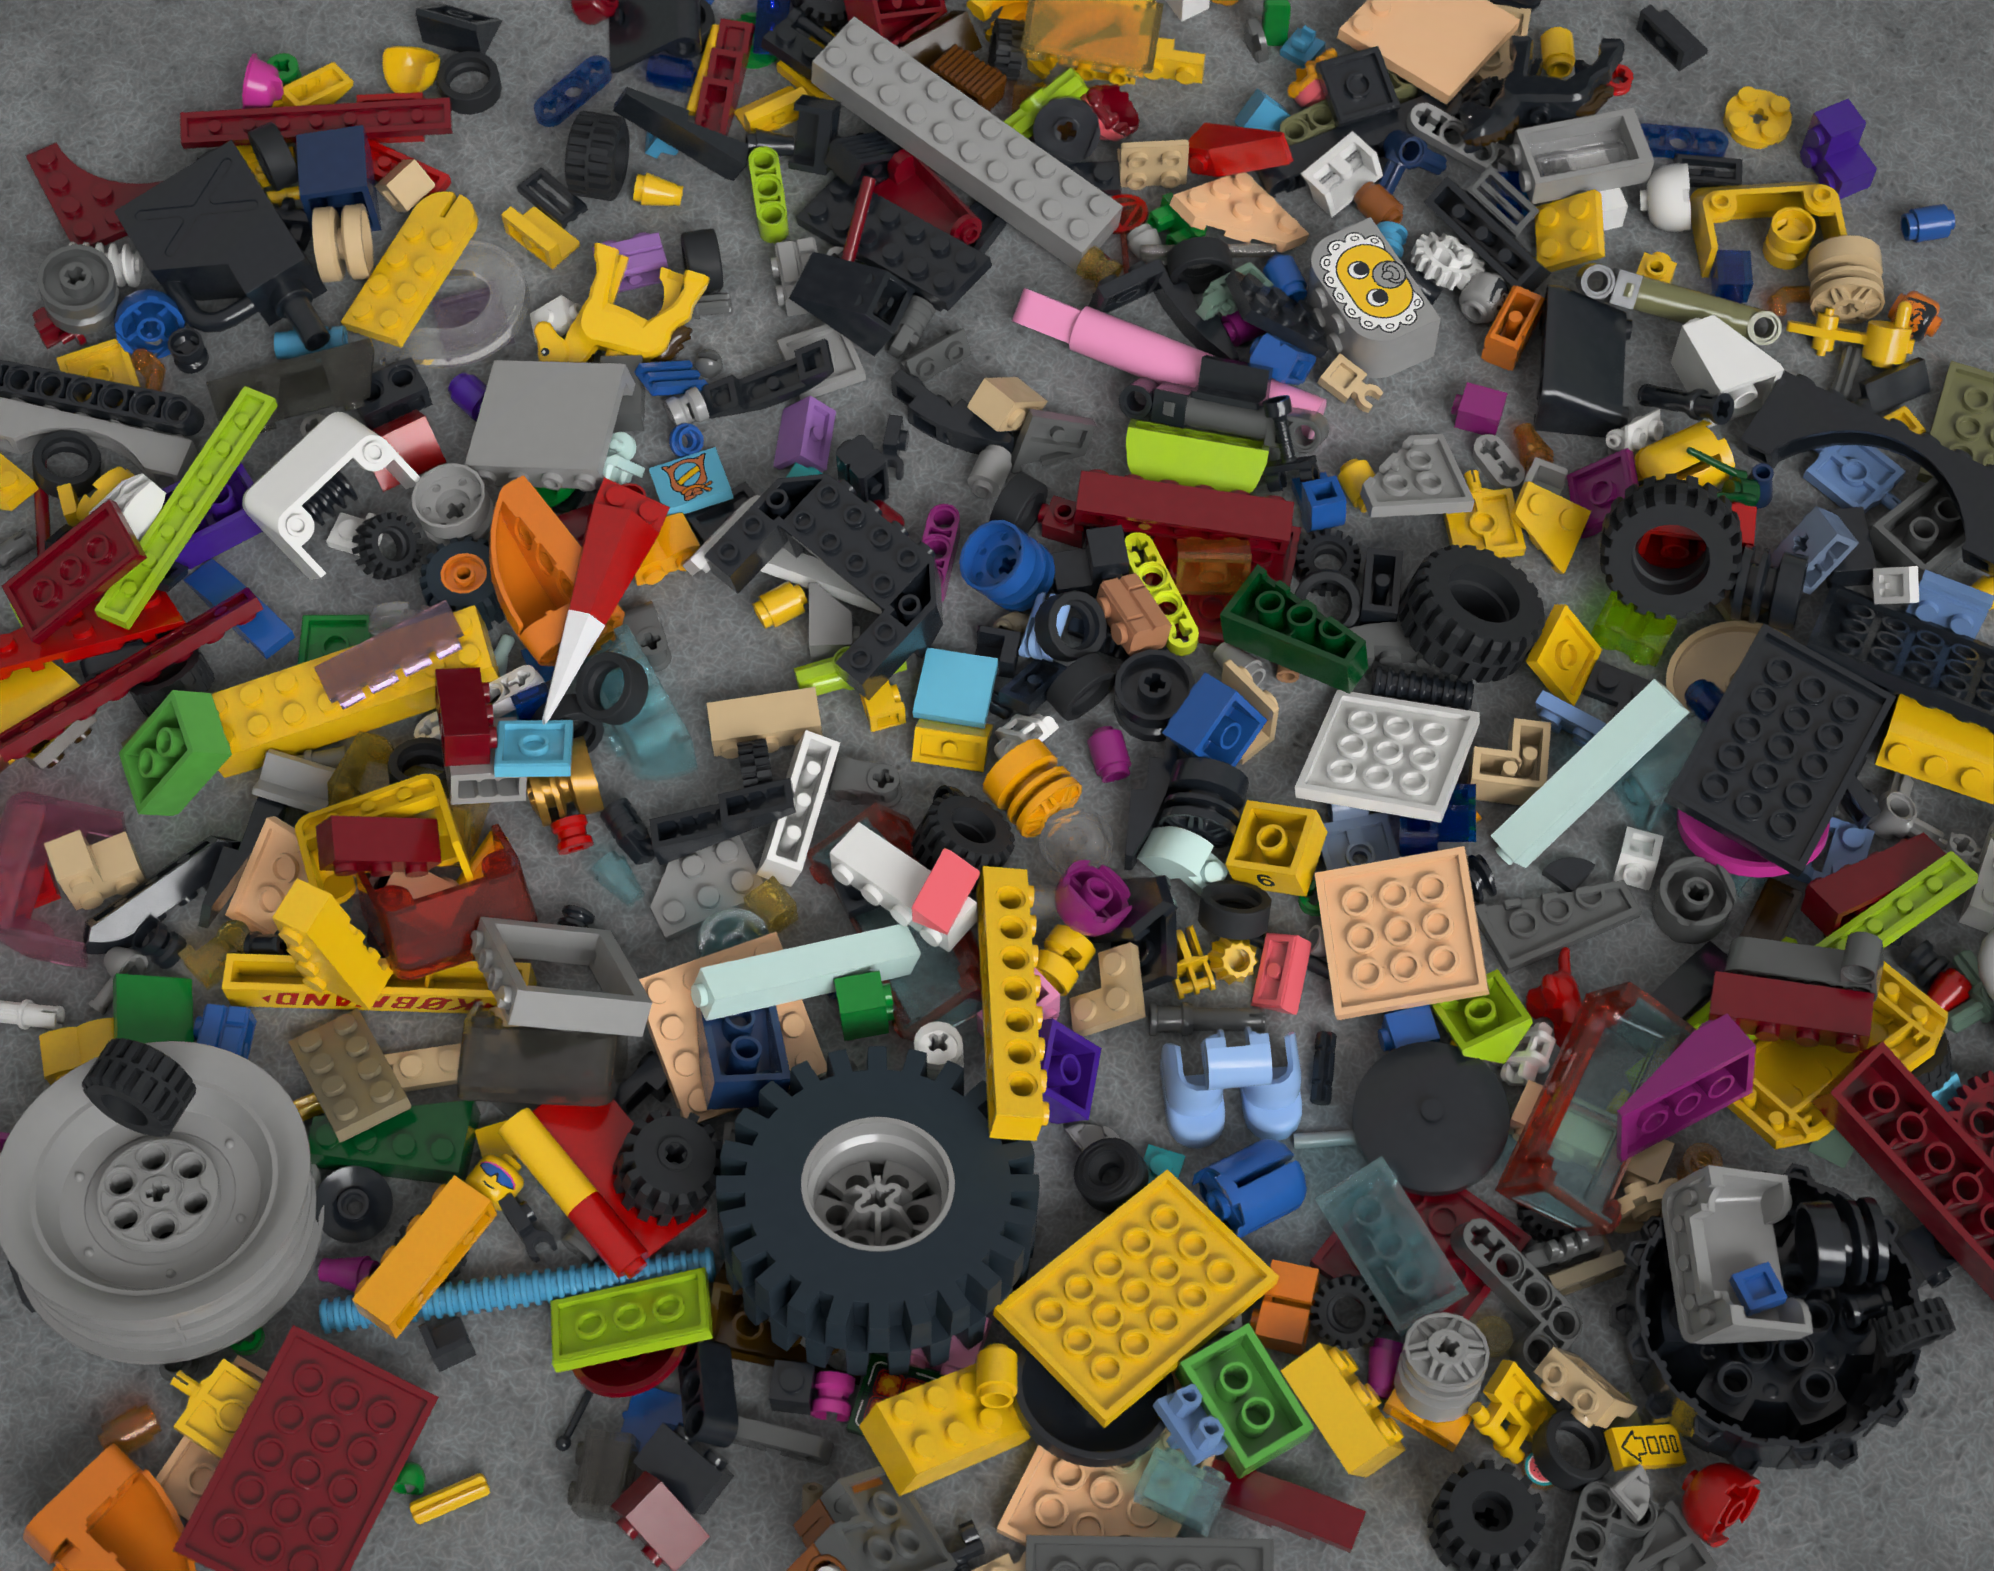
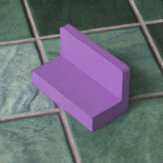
(805, 435)

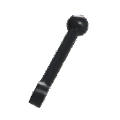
(563, 1442)

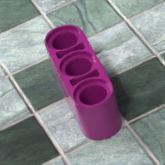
(943, 540)

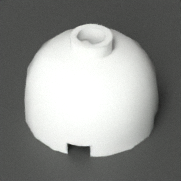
(1668, 198)

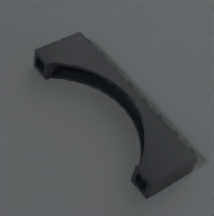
(1807, 418)

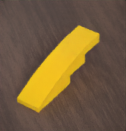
(317, 88)

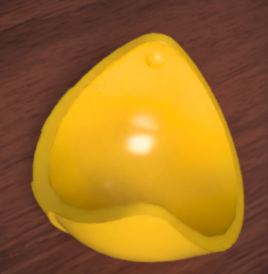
(410, 68)

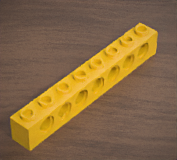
(1010, 1006)

